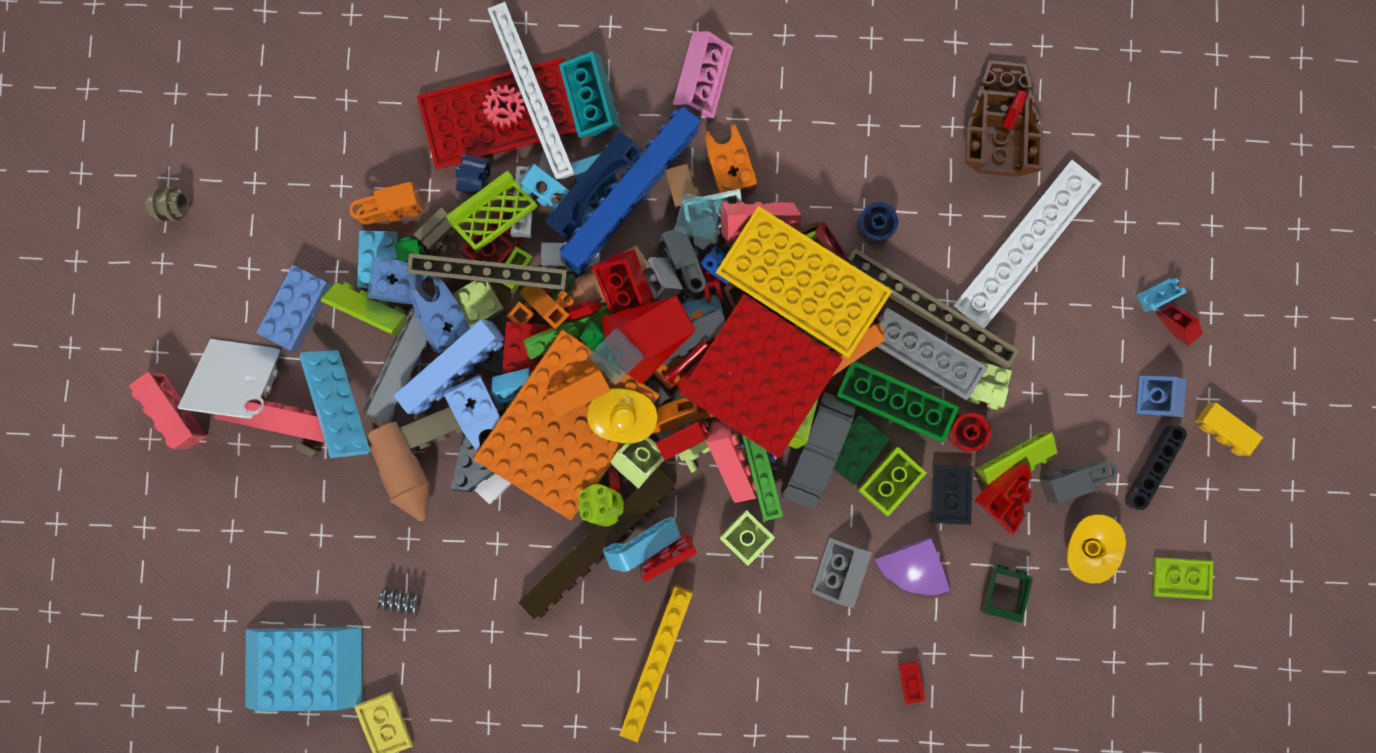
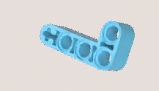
(634, 552)

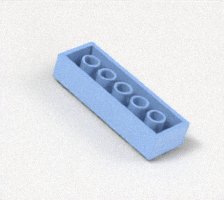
(450, 367)

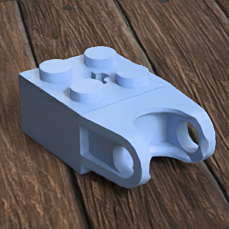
(476, 417)

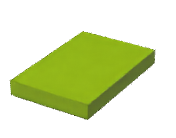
(1182, 578)

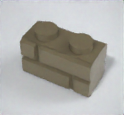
(435, 231)

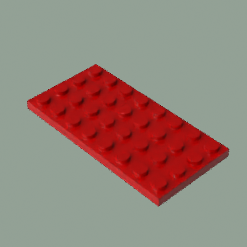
(459, 125)

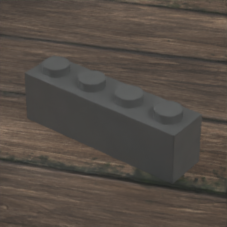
(706, 327)

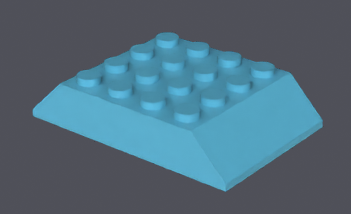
(303, 669)

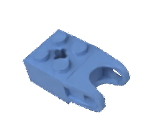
(398, 292)
(437, 311)

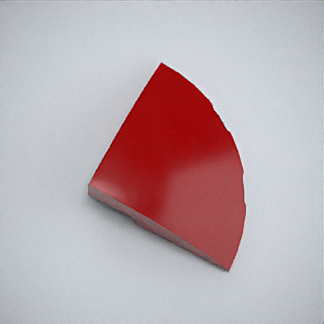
(1006, 497)

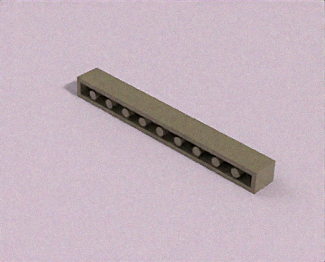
(937, 312)

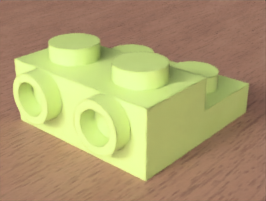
(992, 387)

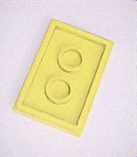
(383, 724)

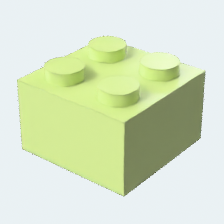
(478, 302)
(638, 461)
(747, 537)

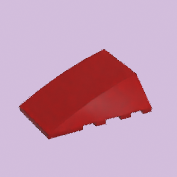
(654, 330)

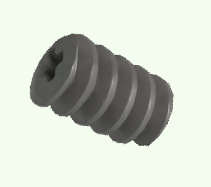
(399, 601)

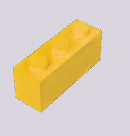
(1228, 429)

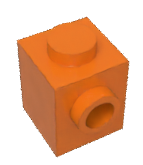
(522, 313)

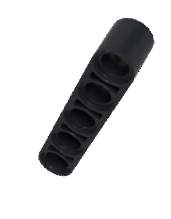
(1164, 463)

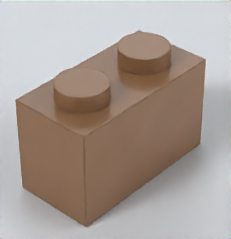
(680, 182)

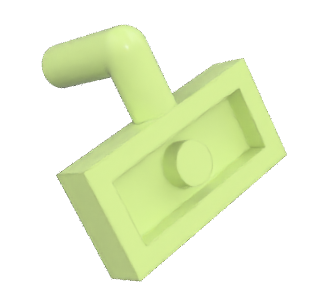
(693, 453)

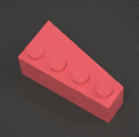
(736, 216)
(731, 460)

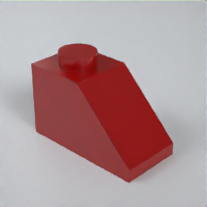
(1180, 323)

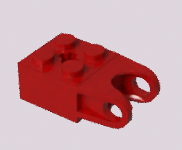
(501, 246)

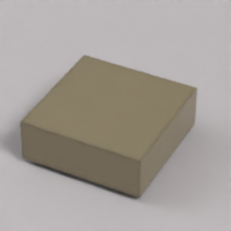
(308, 449)

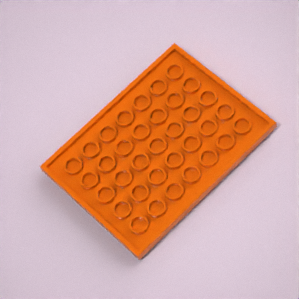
(546, 453)

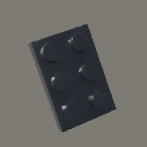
(951, 494)

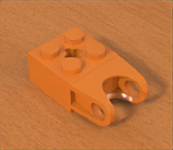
(730, 157)
(389, 204)

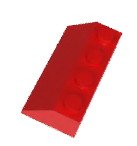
(622, 282)

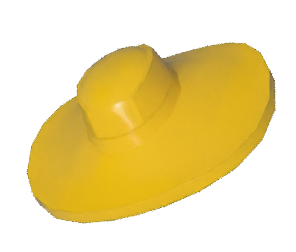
(622, 416)
(1096, 549)

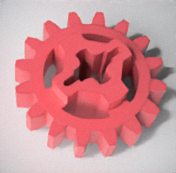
(509, 101)

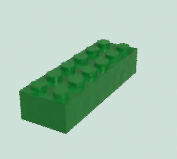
(897, 402)

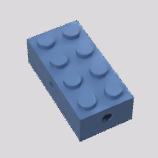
(294, 309)

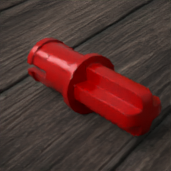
(1015, 108)

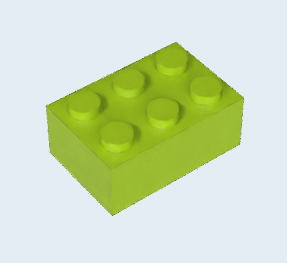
(891, 481)

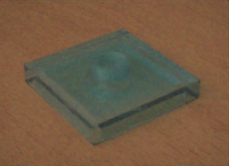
(698, 216)
(616, 356)

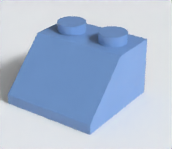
(1161, 396)

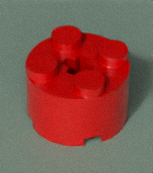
(978, 426)

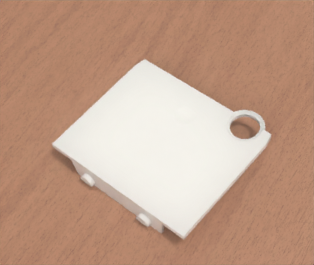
(230, 378)

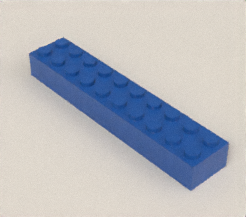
(630, 191)

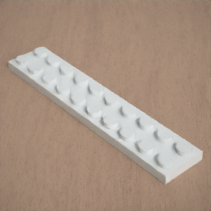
(1027, 244)

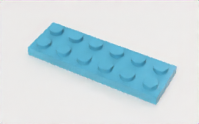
(334, 403)

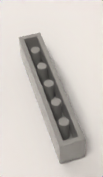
(396, 369)

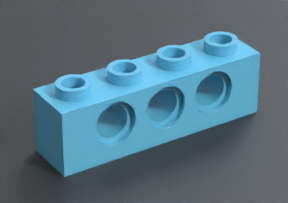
(535, 175)

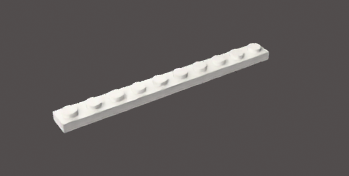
(530, 91)

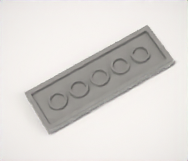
(930, 355)

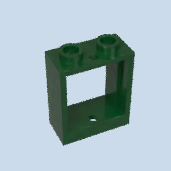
(1018, 614)

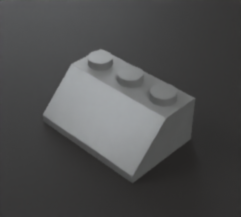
(841, 573)

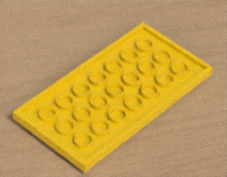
(803, 281)

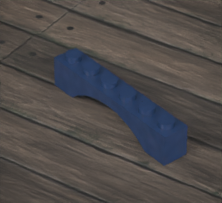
(616, 156)

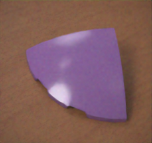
(915, 568)

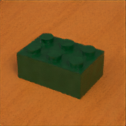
(859, 450)

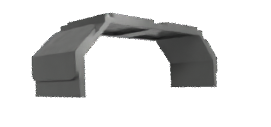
(820, 451)

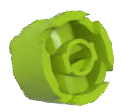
(600, 505)

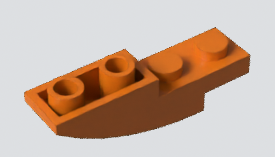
(677, 412)

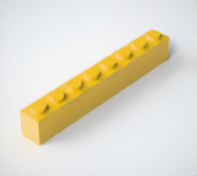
(656, 663)

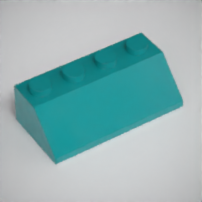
(589, 95)

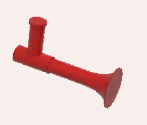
(671, 375)

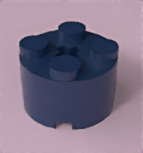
(472, 174)
(887, 219)

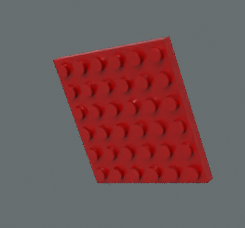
(761, 376)

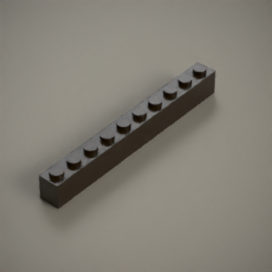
(591, 548)

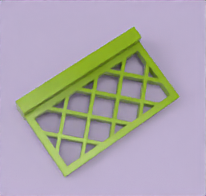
(494, 191)

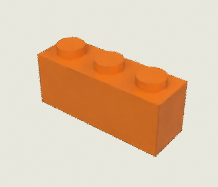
(577, 391)

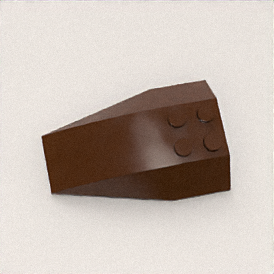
(990, 145)

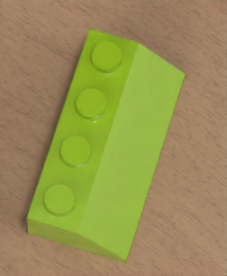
(368, 310)
(1032, 452)

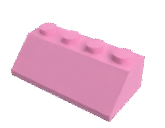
(703, 74)

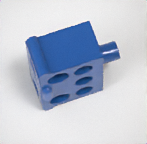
(714, 261)

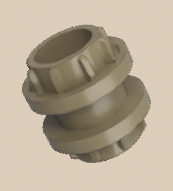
(167, 204)

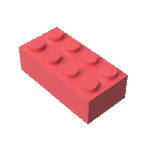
(161, 404)

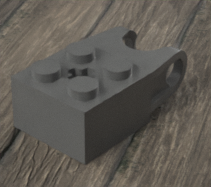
(683, 260)
(1076, 480)

